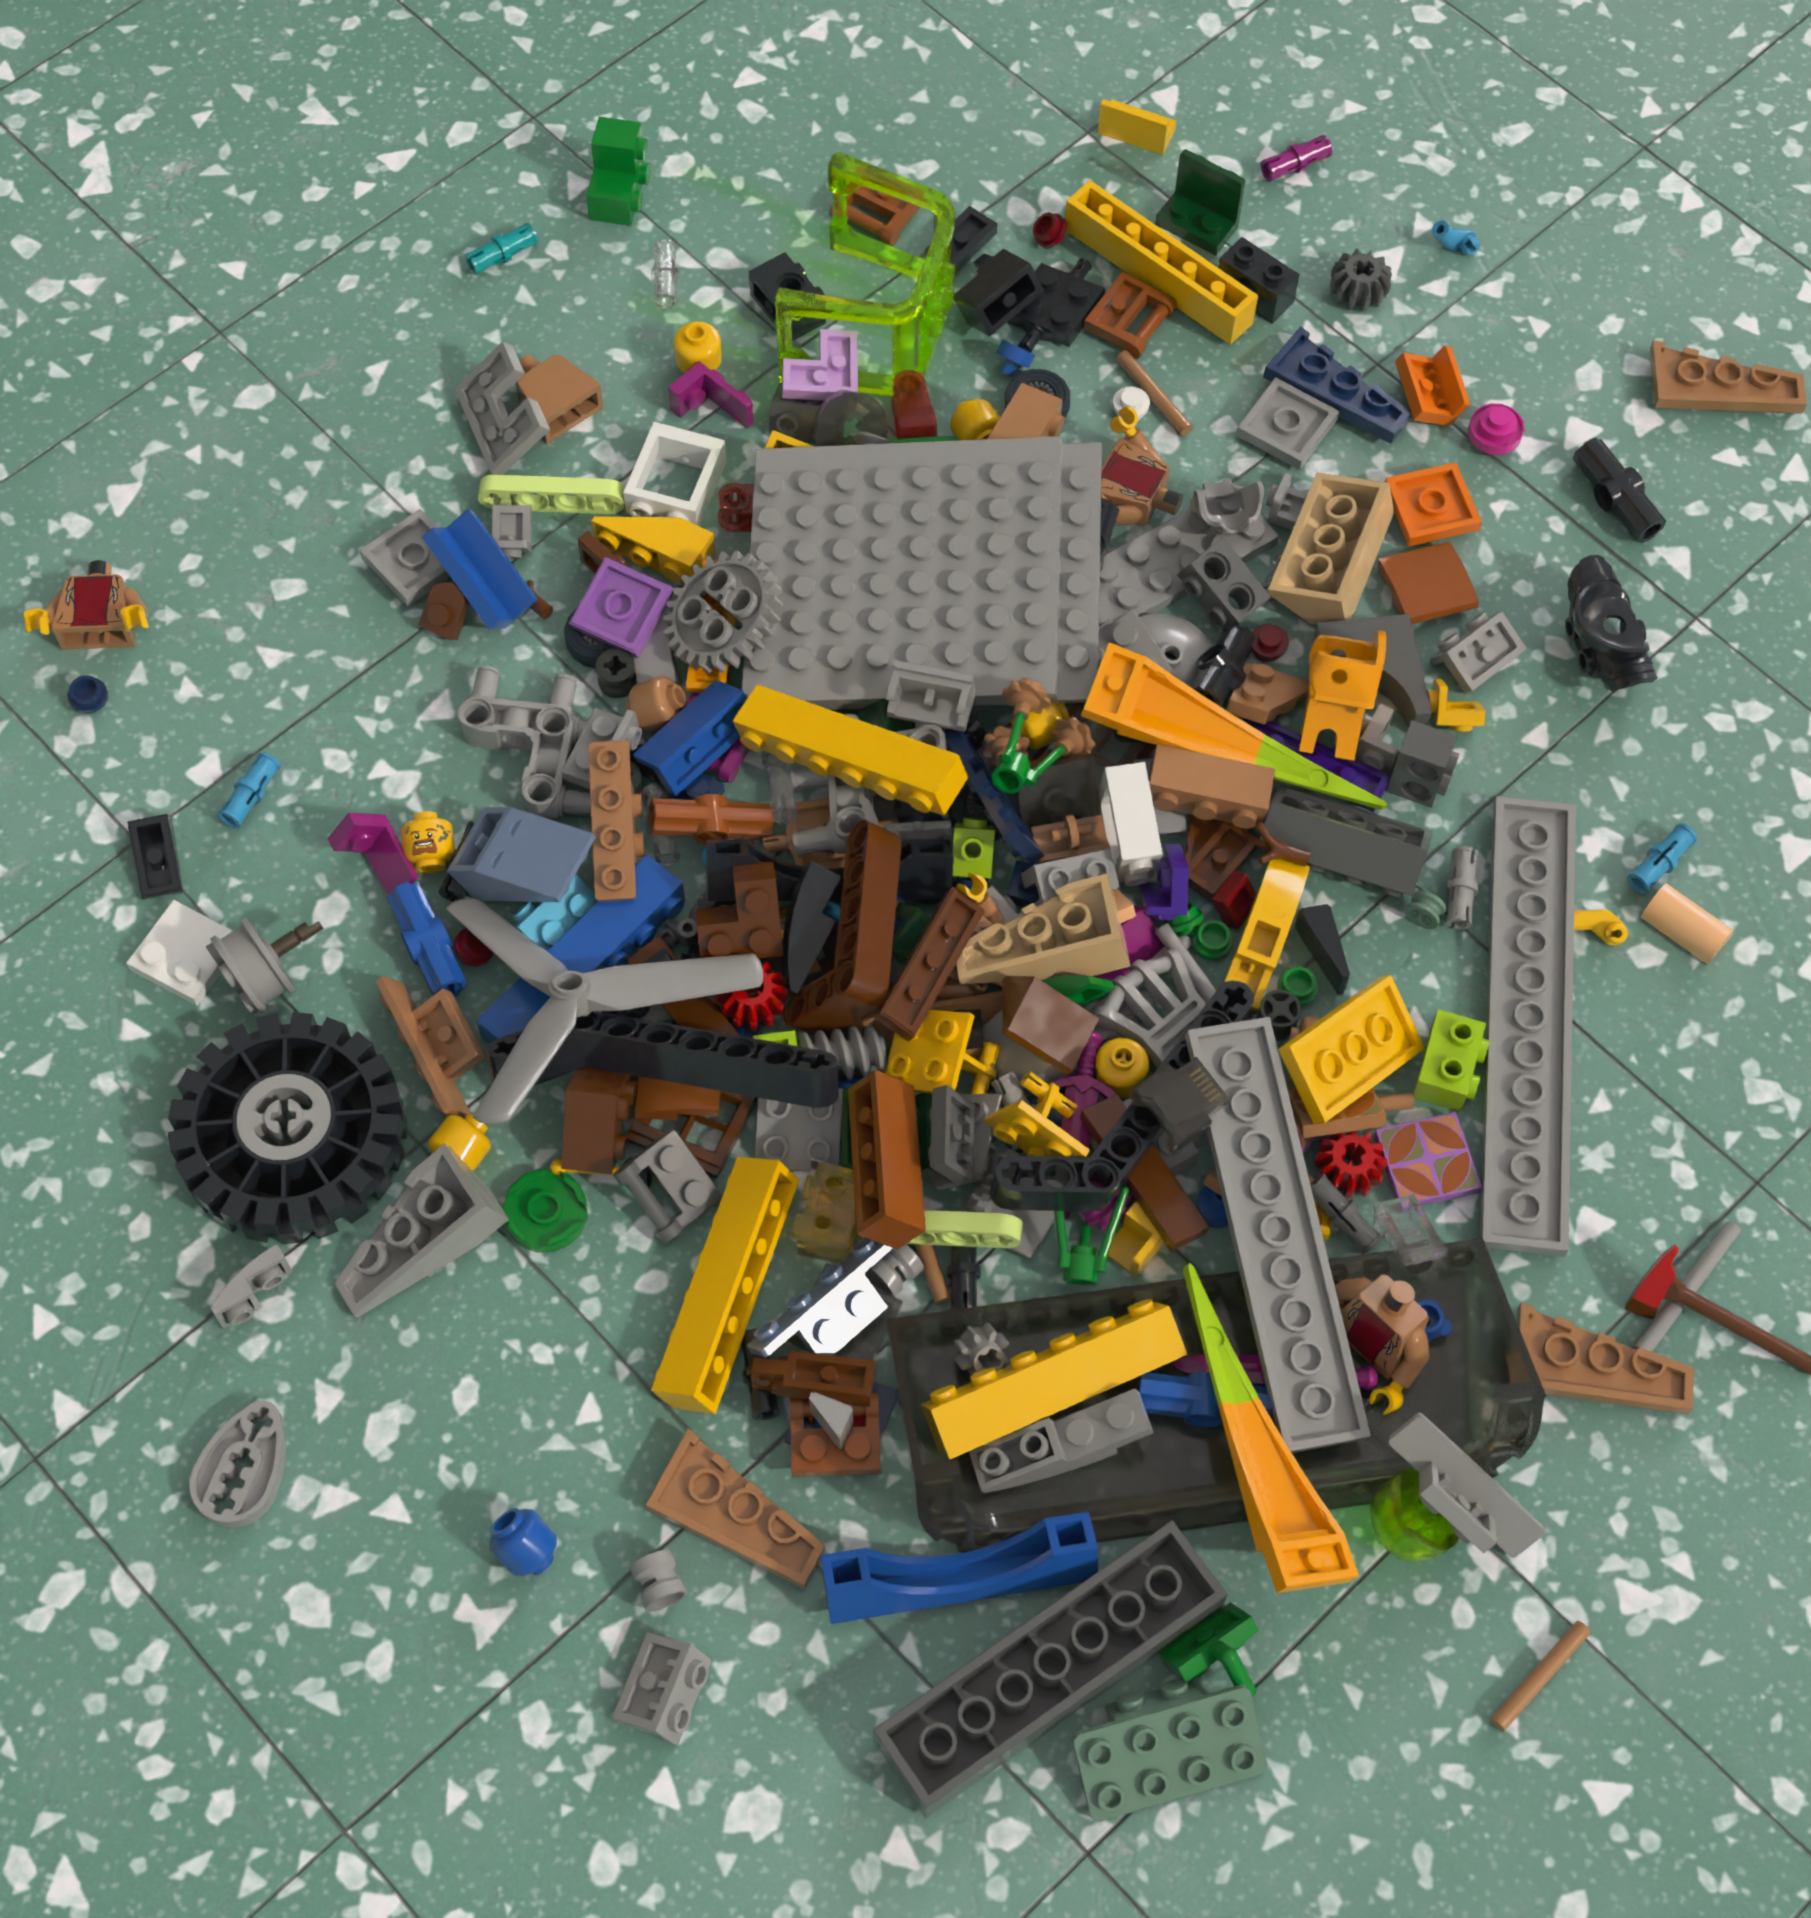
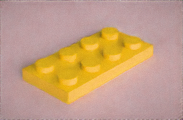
(1351, 1049)

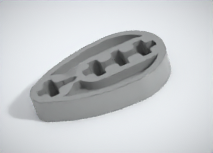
(260, 1481)

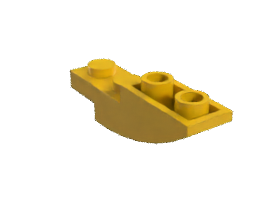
(1267, 926)

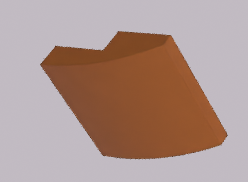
(1428, 582)
(667, 1099)

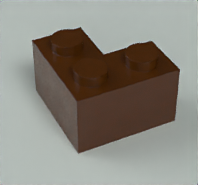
(749, 924)
(593, 1117)

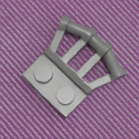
(1162, 1033)

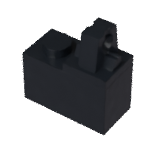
(998, 291)

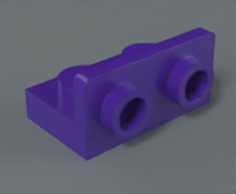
(1169, 896)

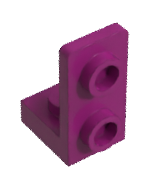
(701, 382)
(381, 845)

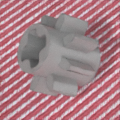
(981, 1349)

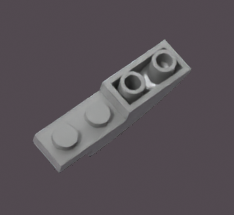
(1061, 1445)

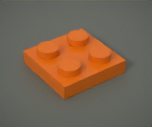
(1433, 504)

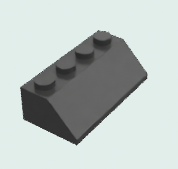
(1350, 840)

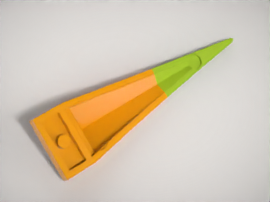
(1160, 709)
(1283, 1509)

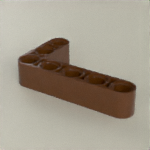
(863, 937)

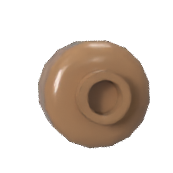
(655, 702)

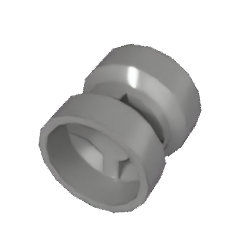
(895, 1269)
(658, 1580)

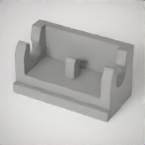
(930, 695)

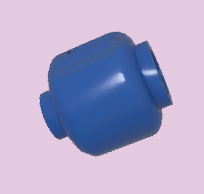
(523, 1542)

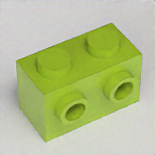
(1450, 1061)

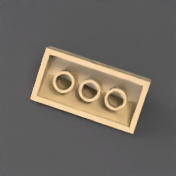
(1332, 547)

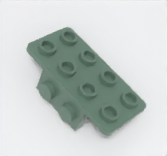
(1167, 1747)

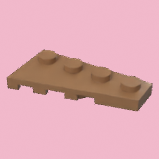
(1706, 383)
(1602, 1370)
(722, 1507)

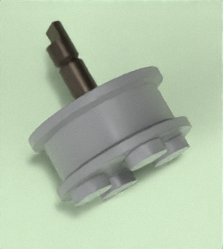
(255, 964)

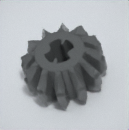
(1360, 279)

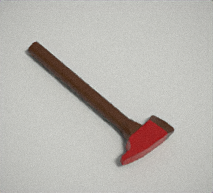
(1661, 1284)

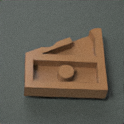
(1266, 693)

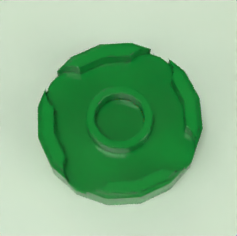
(545, 1210)

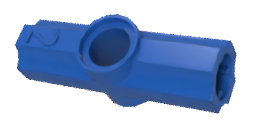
(426, 939)
(1187, 1398)

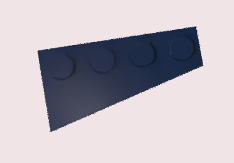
(1322, 377)
(997, 805)

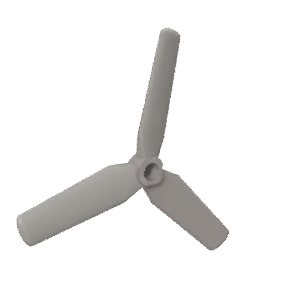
(579, 993)

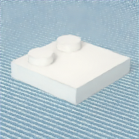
(176, 953)

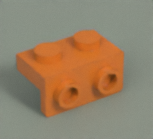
(1433, 386)

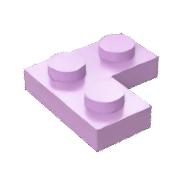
(823, 377)

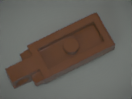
(802, 1373)

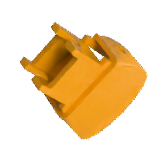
(1341, 690)

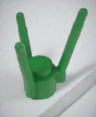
(1082, 1264)

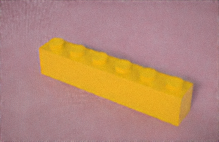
(1160, 261)
(850, 750)
(725, 1285)
(1053, 1378)

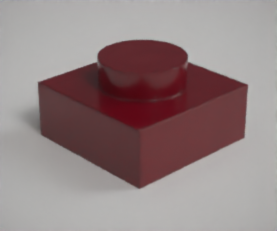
(1234, 899)

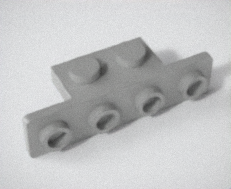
(1463, 1491)

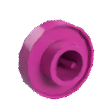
(1496, 429)

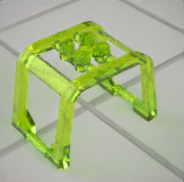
(919, 314)

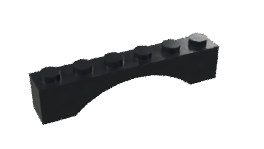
(923, 870)

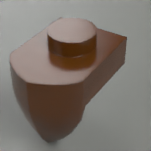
(445, 610)

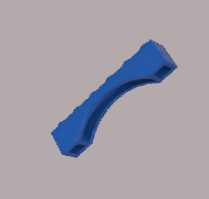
(880, 1584)

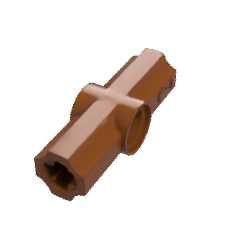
(710, 818)

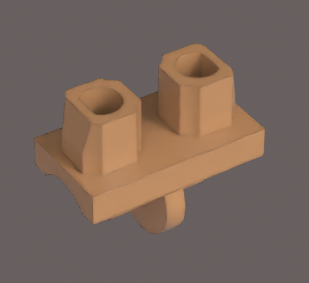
(1070, 837)

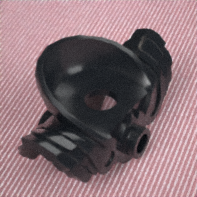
(1594, 597)

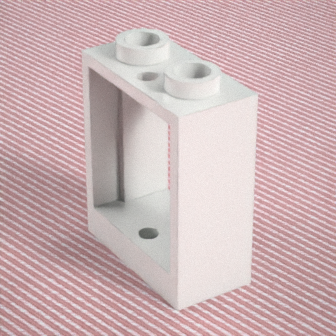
(680, 447)
(1130, 822)

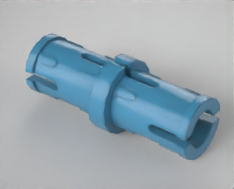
(249, 790)
(1671, 849)

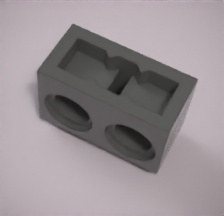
(1230, 579)
(1423, 764)

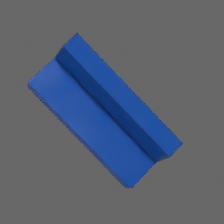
(481, 570)
(694, 737)

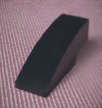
(805, 924)

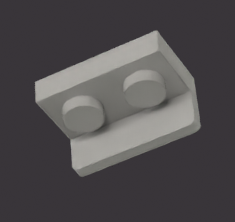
(1479, 651)
(600, 728)
(1057, 873)
(662, 1688)

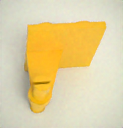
(939, 1054)
(1029, 1126)

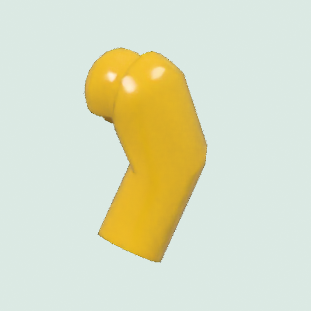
(1603, 924)

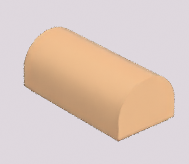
(1686, 923)

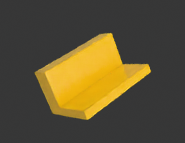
(1135, 126)

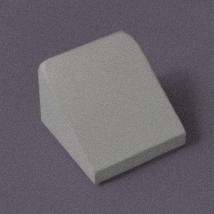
(833, 1417)

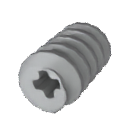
(852, 1051)

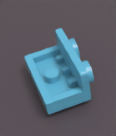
(551, 920)

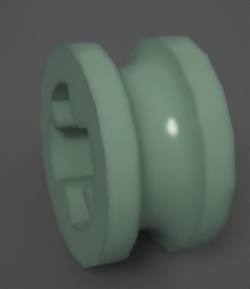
(1425, 909)

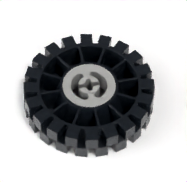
(338, 1144)

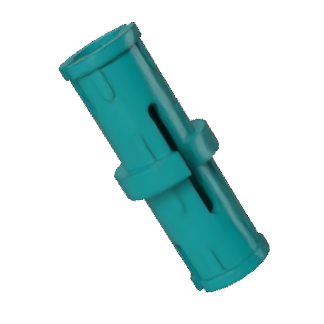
(501, 248)

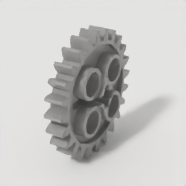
(742, 588)

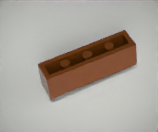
(886, 1160)

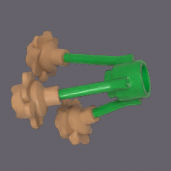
(1009, 748)

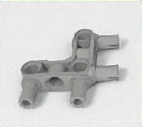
(528, 727)
(845, 802)

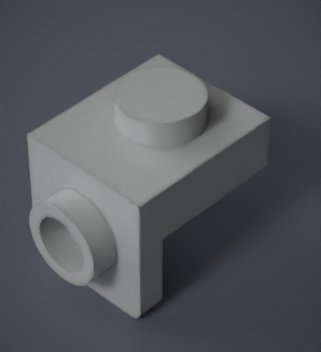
(1285, 503)
(512, 529)
(1371, 748)

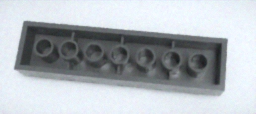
(1048, 1668)

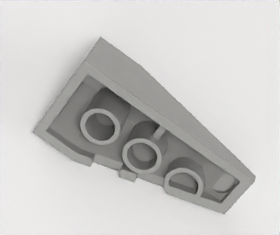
(430, 1225)

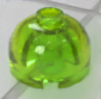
(1405, 1524)

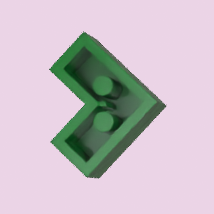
(618, 171)

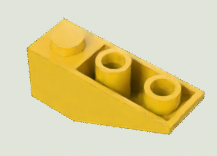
(657, 543)

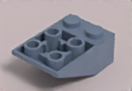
(519, 857)

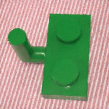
(1212, 1641)

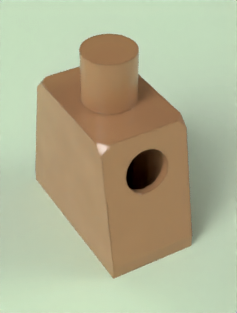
(561, 391)

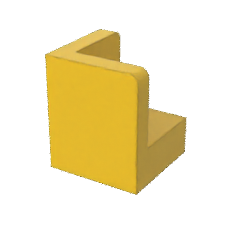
(1135, 1242)

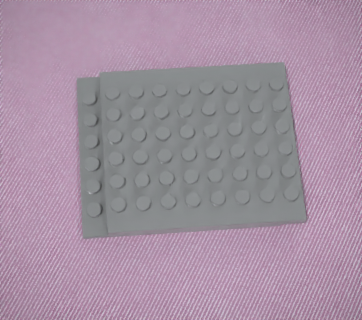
(931, 560)

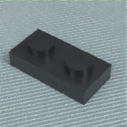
(970, 234)

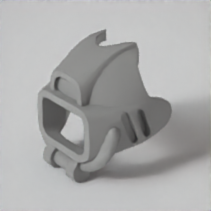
(1250, 501)

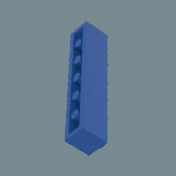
(597, 941)

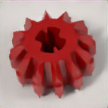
(759, 1008)
(1356, 1149)

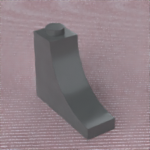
(1402, 672)

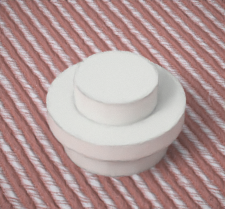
(1134, 398)

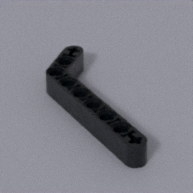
(688, 1058)
(1125, 1136)

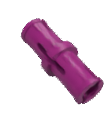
(1296, 158)

